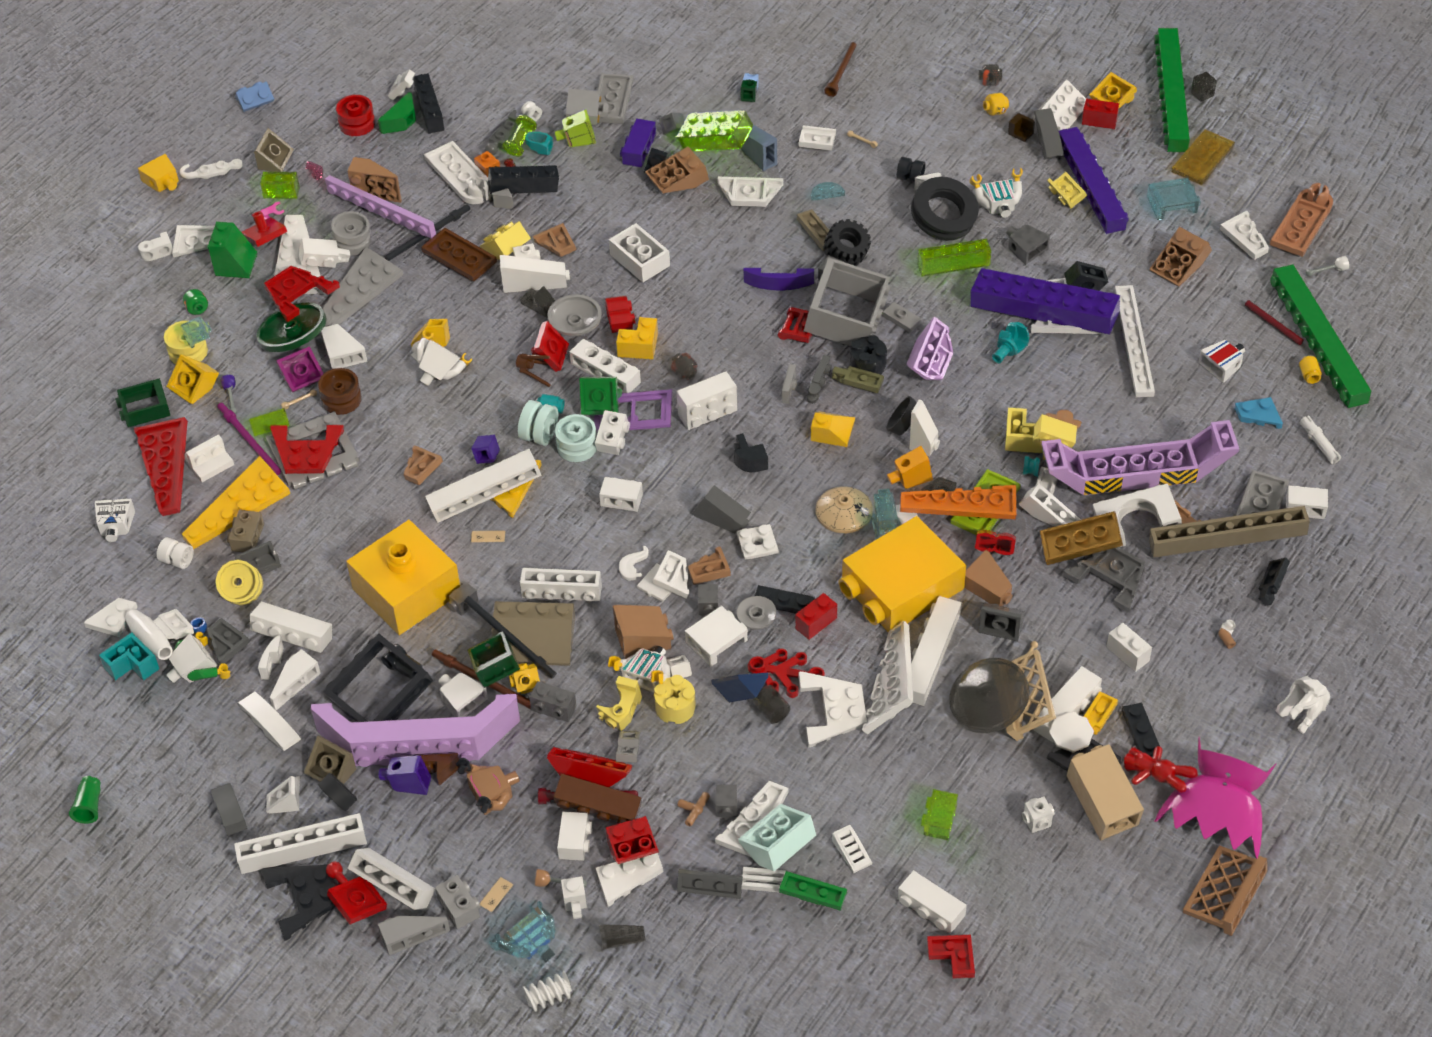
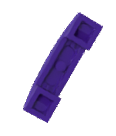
(779, 281)

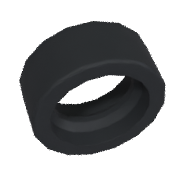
(337, 792)

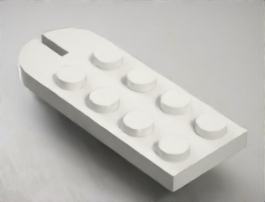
(459, 173)

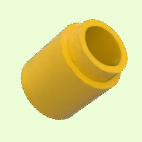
(1310, 369)

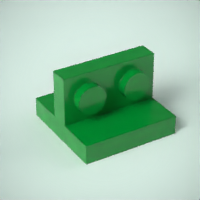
(599, 395)

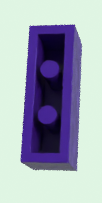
(638, 142)

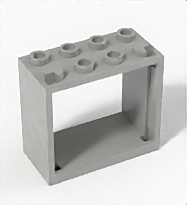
(853, 281)

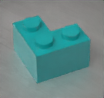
(127, 655)

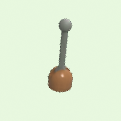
(543, 878)

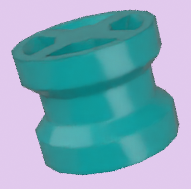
(1031, 466)

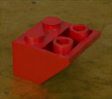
(631, 840)

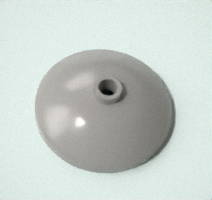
(574, 315)

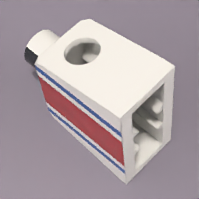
(1222, 359)

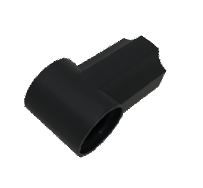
(393, 662)

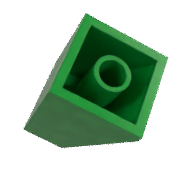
(231, 251)

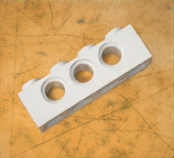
(603, 364)

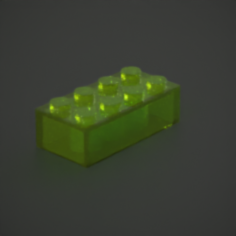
(715, 130)

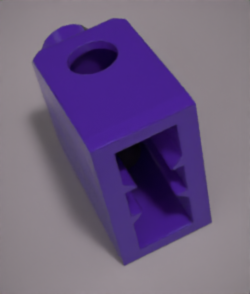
(407, 775)

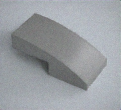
(628, 746)

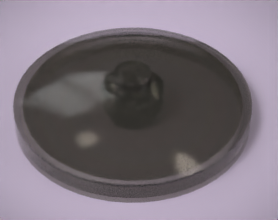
(989, 695)

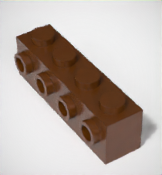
(596, 799)

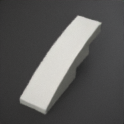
(269, 721)

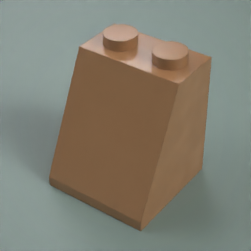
(641, 628)

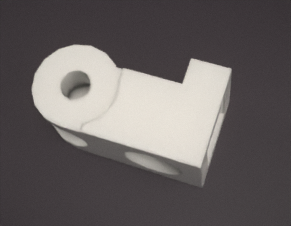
(156, 248)

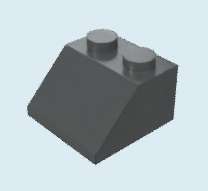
(1001, 621)

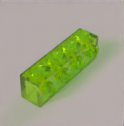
(954, 257)

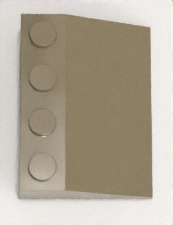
(540, 626)

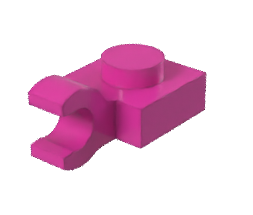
(271, 209)

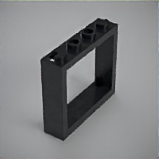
(400, 702)

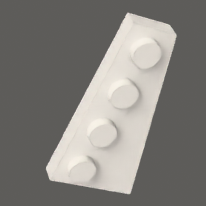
(763, 803)

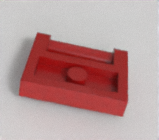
(798, 332)

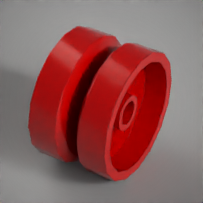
(355, 115)

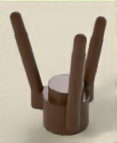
(527, 362)

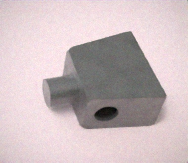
(1027, 242)

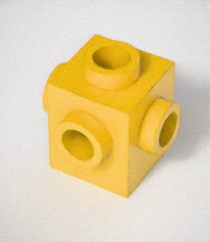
(527, 684)

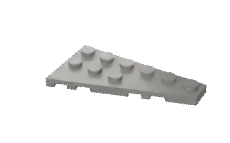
(361, 284)

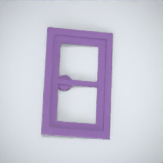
(635, 424)

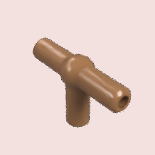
(696, 809)

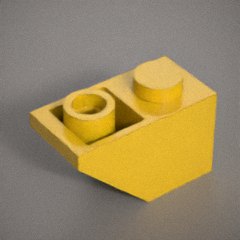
(440, 331)

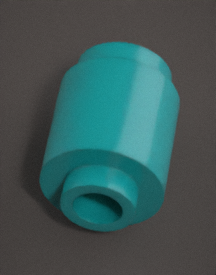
(552, 400)

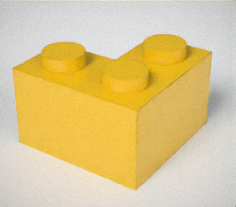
(639, 342)

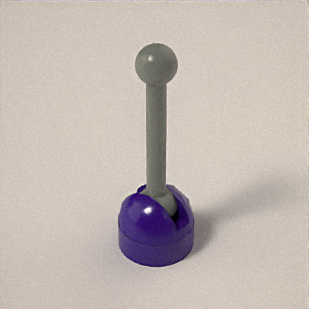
(228, 383)

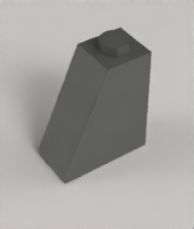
(722, 511)

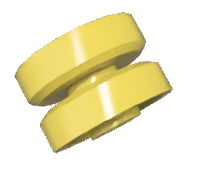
(177, 344)
(229, 577)

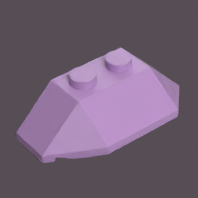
(931, 351)

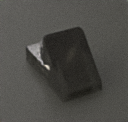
(538, 301)

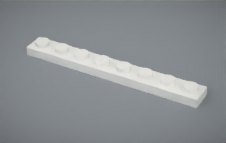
(1134, 342)

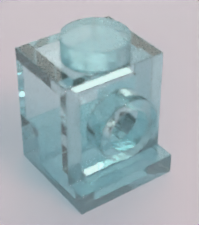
(196, 331)

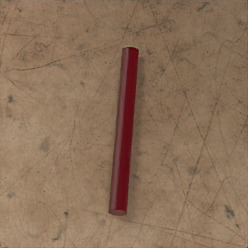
(1272, 321)

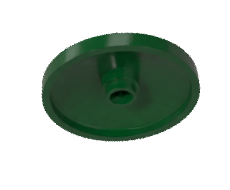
(280, 336)

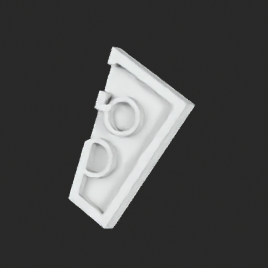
(191, 239)

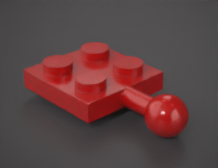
(353, 898)

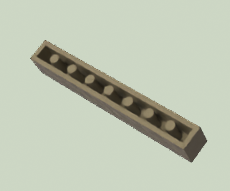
(1229, 531)

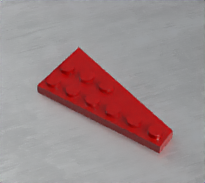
(164, 457)

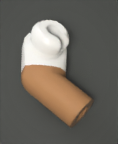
(1225, 633)

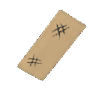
(488, 536)
(496, 894)

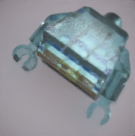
(529, 936)

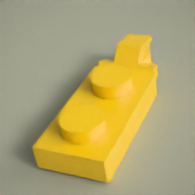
(1100, 711)

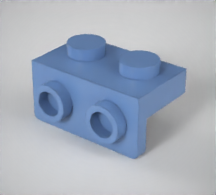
(254, 96)

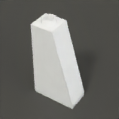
(528, 273)

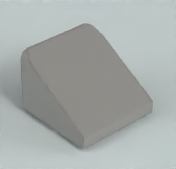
(502, 199)

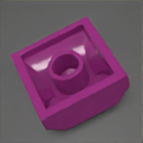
(300, 369)

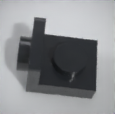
(655, 157)

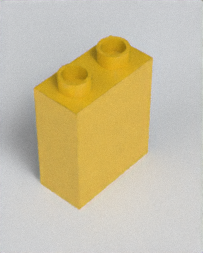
(902, 574)

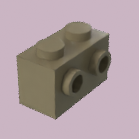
(245, 531)

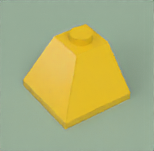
(191, 379)
(831, 428)

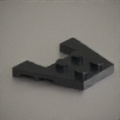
(309, 890)

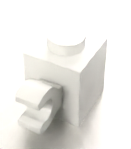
(574, 895)

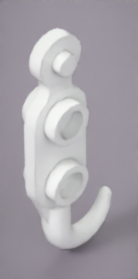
(211, 170)

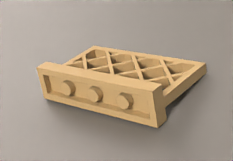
(1016, 729)

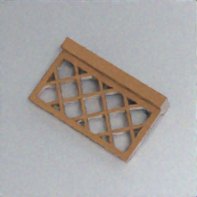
(1244, 892)

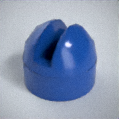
(199, 625)

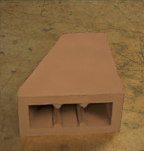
(988, 580)

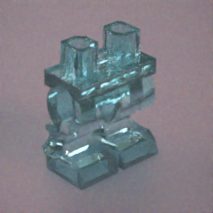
(885, 513)

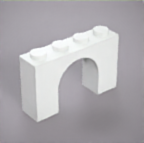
(1155, 500)

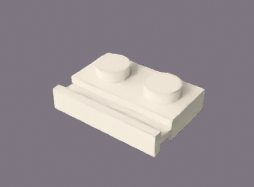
(817, 137)

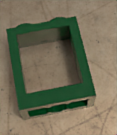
(140, 392)
(498, 667)

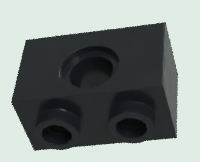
(1086, 276)

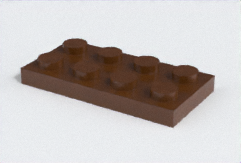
(459, 254)

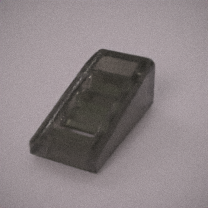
(620, 935)

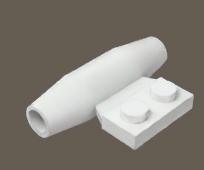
(157, 632)

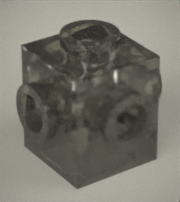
(1203, 86)

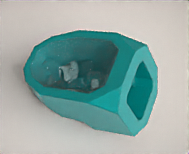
(539, 142)

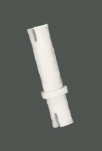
(1315, 434)

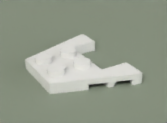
(842, 706)

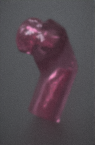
(317, 170)

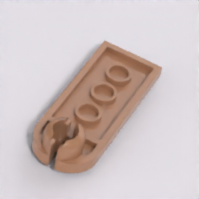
(1303, 220)

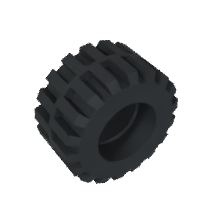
(852, 232)

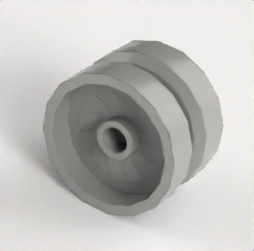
(351, 232)

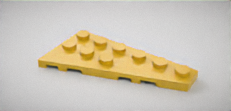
(251, 491)

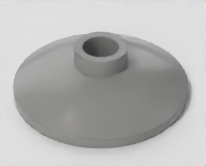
(759, 607)

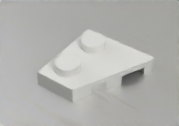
(673, 574)
(111, 618)

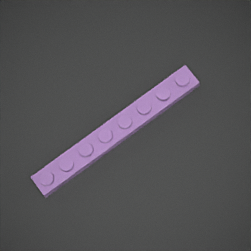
(380, 207)

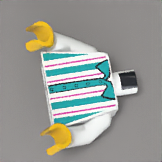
(999, 195)
(645, 666)

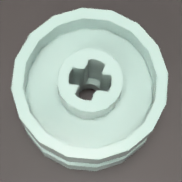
(537, 422)
(575, 438)

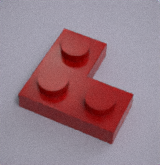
(956, 948)

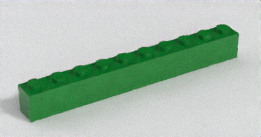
(1172, 90)
(1320, 336)

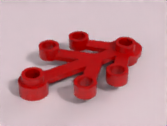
(782, 670)

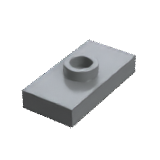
(902, 317)
(789, 383)

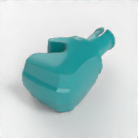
(1011, 341)

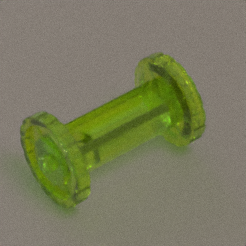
(514, 146)

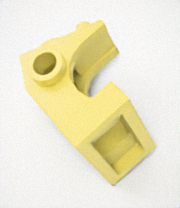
(630, 696)

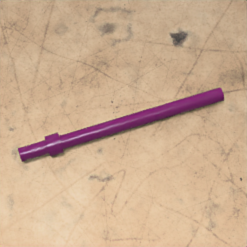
(231, 418)

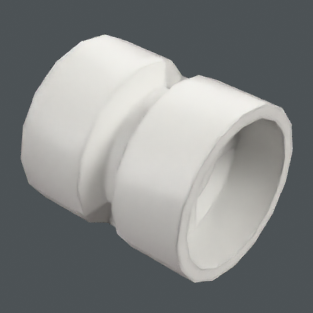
(175, 553)

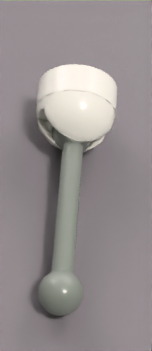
(1340, 264)

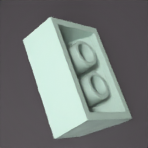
(778, 836)

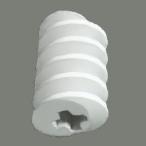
(547, 992)

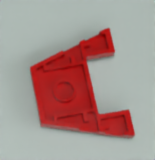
(292, 284)
(305, 455)

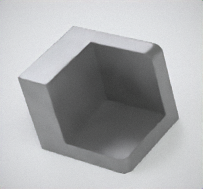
(671, 122)

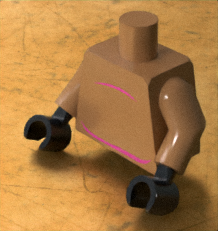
(488, 785)

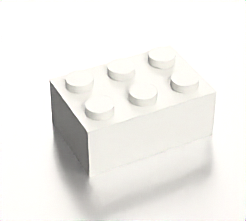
(639, 252)
(707, 400)

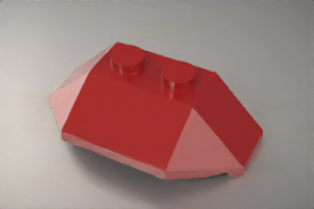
(588, 766)

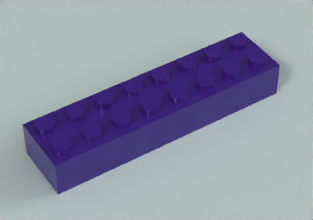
(1045, 301)

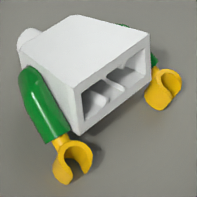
(194, 661)

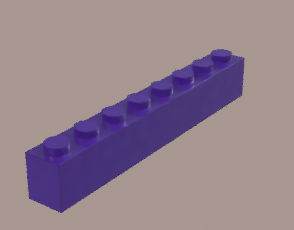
(1092, 181)

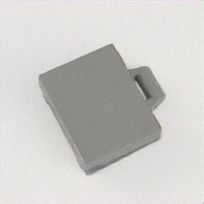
(584, 99)

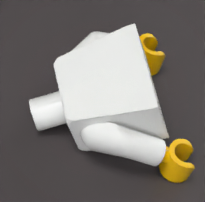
(437, 360)

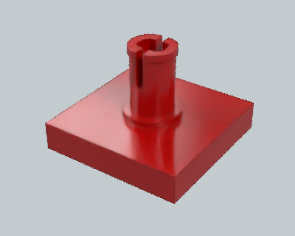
(263, 230)
(552, 344)

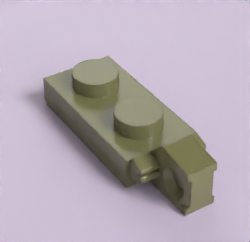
(858, 378)

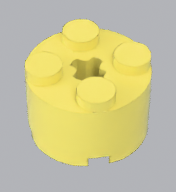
(675, 700)

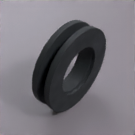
(953, 191)

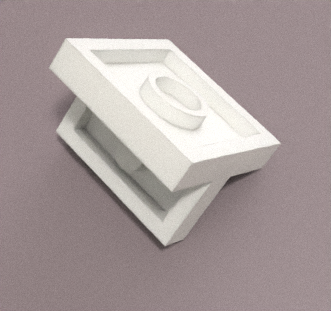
(208, 458)

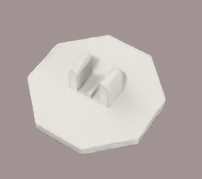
(1071, 732)

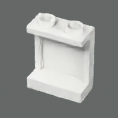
(715, 634)

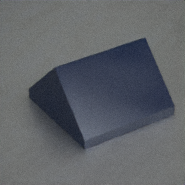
(740, 686)

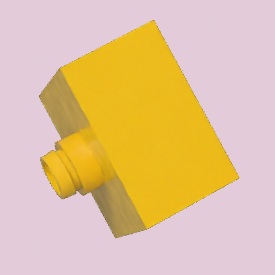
(403, 576)

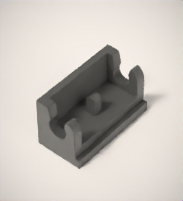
(261, 557)

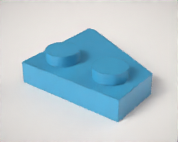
(1258, 412)

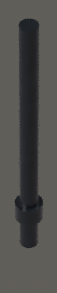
(453, 216)
(539, 662)

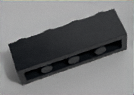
(428, 103)
(524, 179)

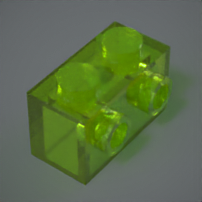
(280, 185)
(940, 814)

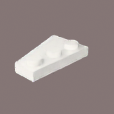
(1244, 234)
(621, 878)

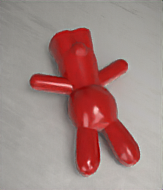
(1160, 769)

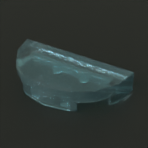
(827, 190)

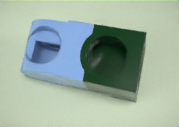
(749, 87)

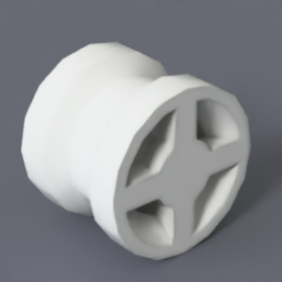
(531, 110)

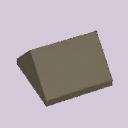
(272, 152)
(329, 758)

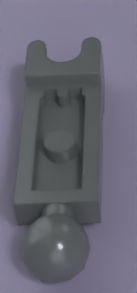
(503, 133)

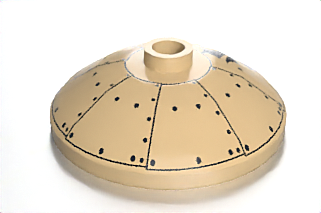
(844, 510)

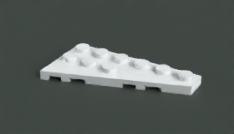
(289, 246)
(894, 685)

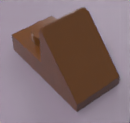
(442, 764)

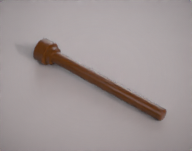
(832, 87)

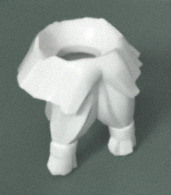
(1309, 695)

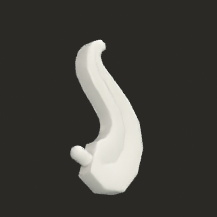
(626, 564)

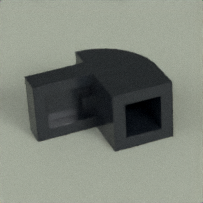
(750, 458)

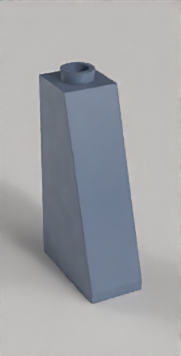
(761, 148)

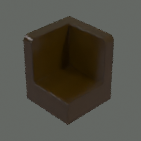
(1021, 127)

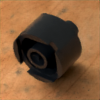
(869, 354)

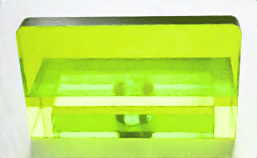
(261, 423)

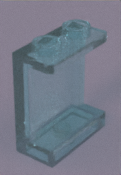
(1172, 196)

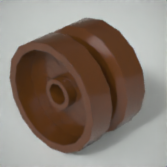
(339, 391)

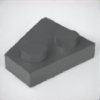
(226, 640)

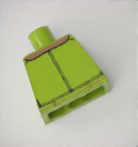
(577, 130)

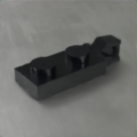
(1272, 580)

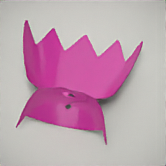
(1219, 804)

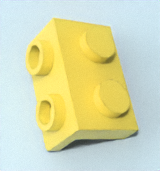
(1067, 189)

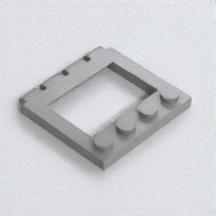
(313, 429)

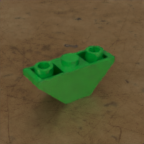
(399, 116)

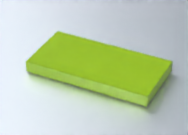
(974, 524)

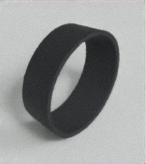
(901, 417)

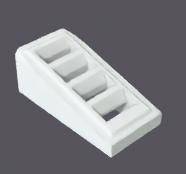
(844, 837)

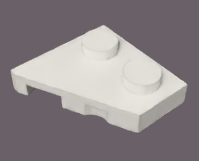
(402, 81)

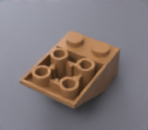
(678, 172)
(374, 179)
(1181, 257)

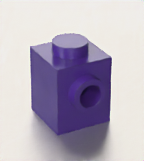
(485, 449)

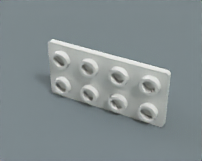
(1066, 105)

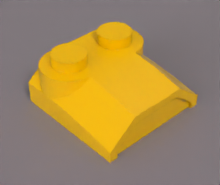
(1114, 90)

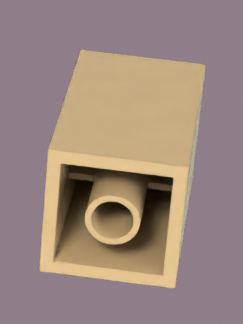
(1104, 791)

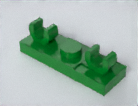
(813, 890)

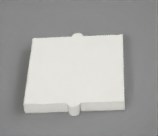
(652, 589)

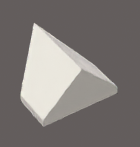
(284, 797)

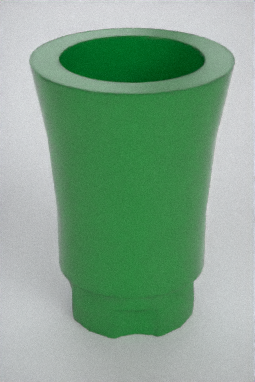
(86, 801)

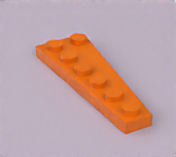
(984, 503)

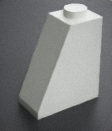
(342, 347)

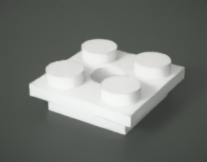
(760, 534)

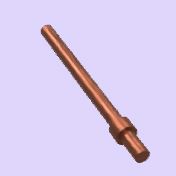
(451, 662)

